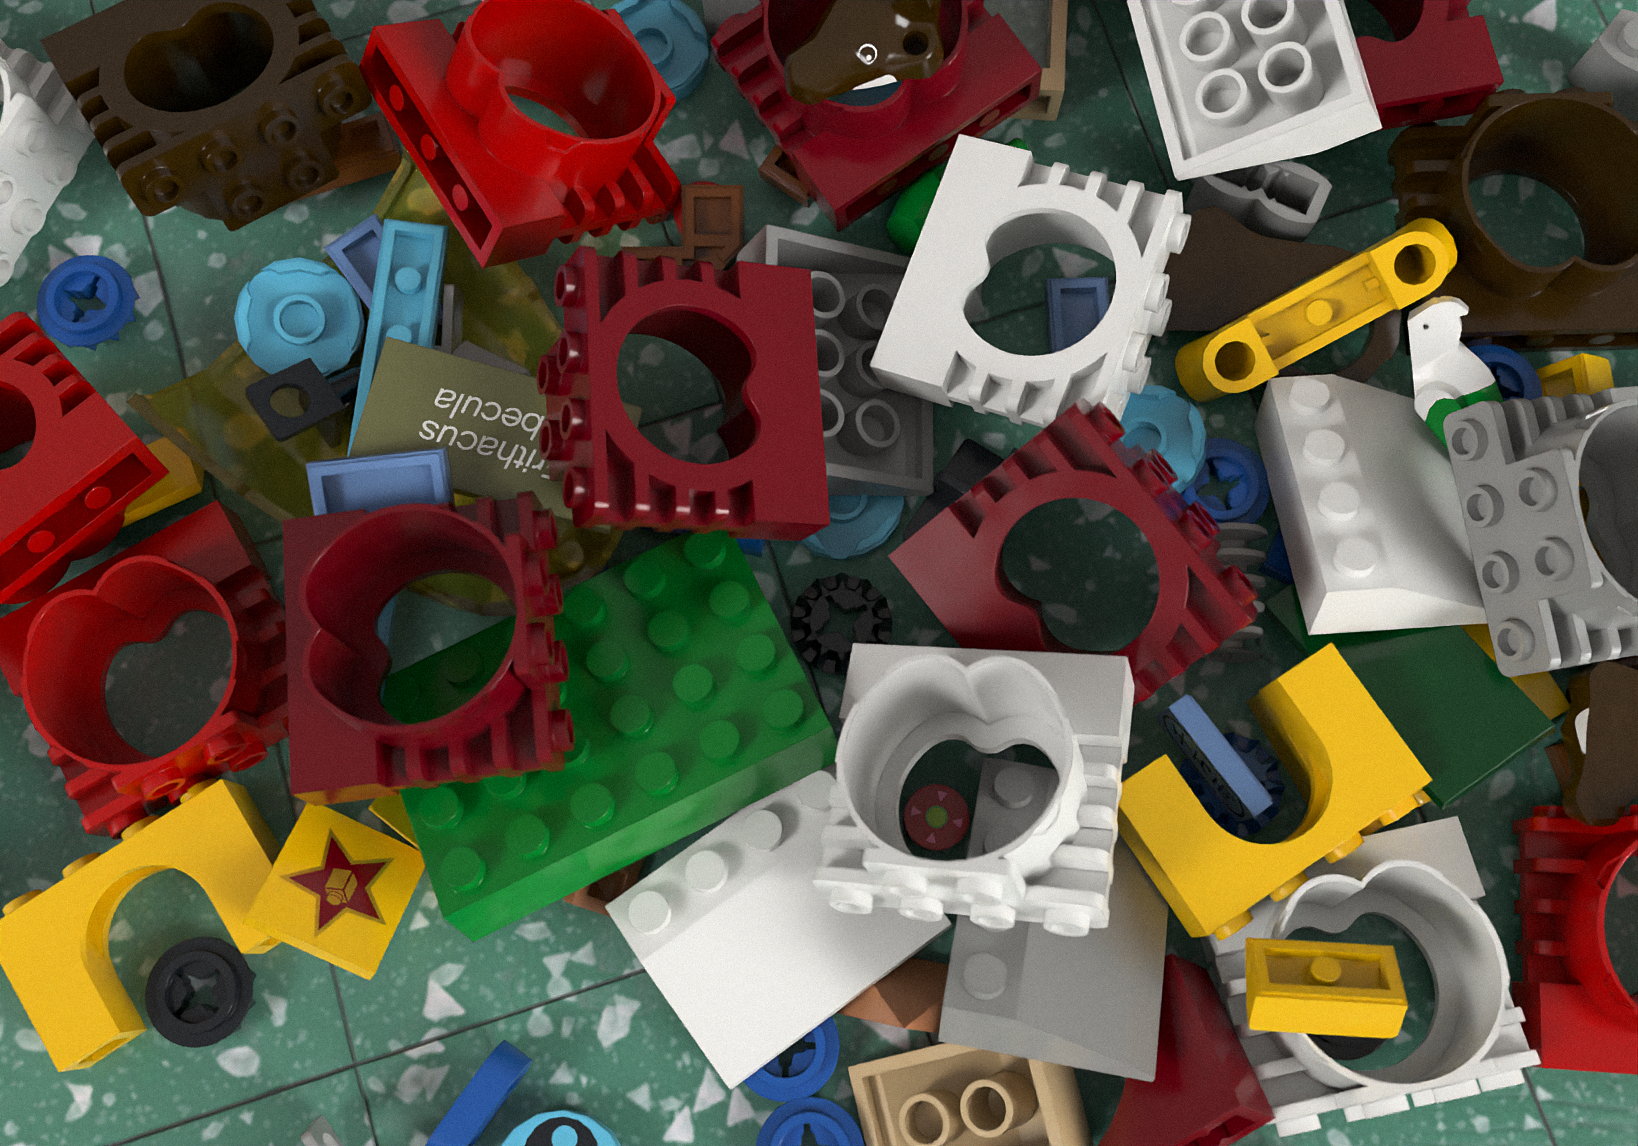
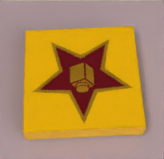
(337, 890)

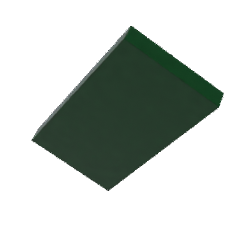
(1435, 692)

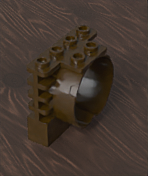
(156, 65)
(1576, 149)

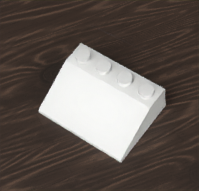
(1252, 80)
(1365, 508)
(750, 940)

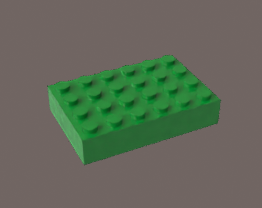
(677, 719)

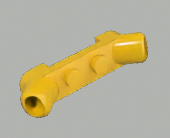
(1318, 311)

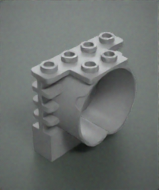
(1521, 508)

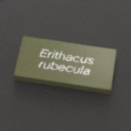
(473, 408)

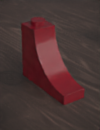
(1202, 1075)

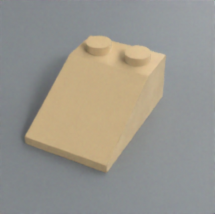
(968, 1099)

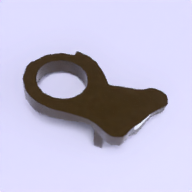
(865, 47)
(1234, 270)
(1601, 743)

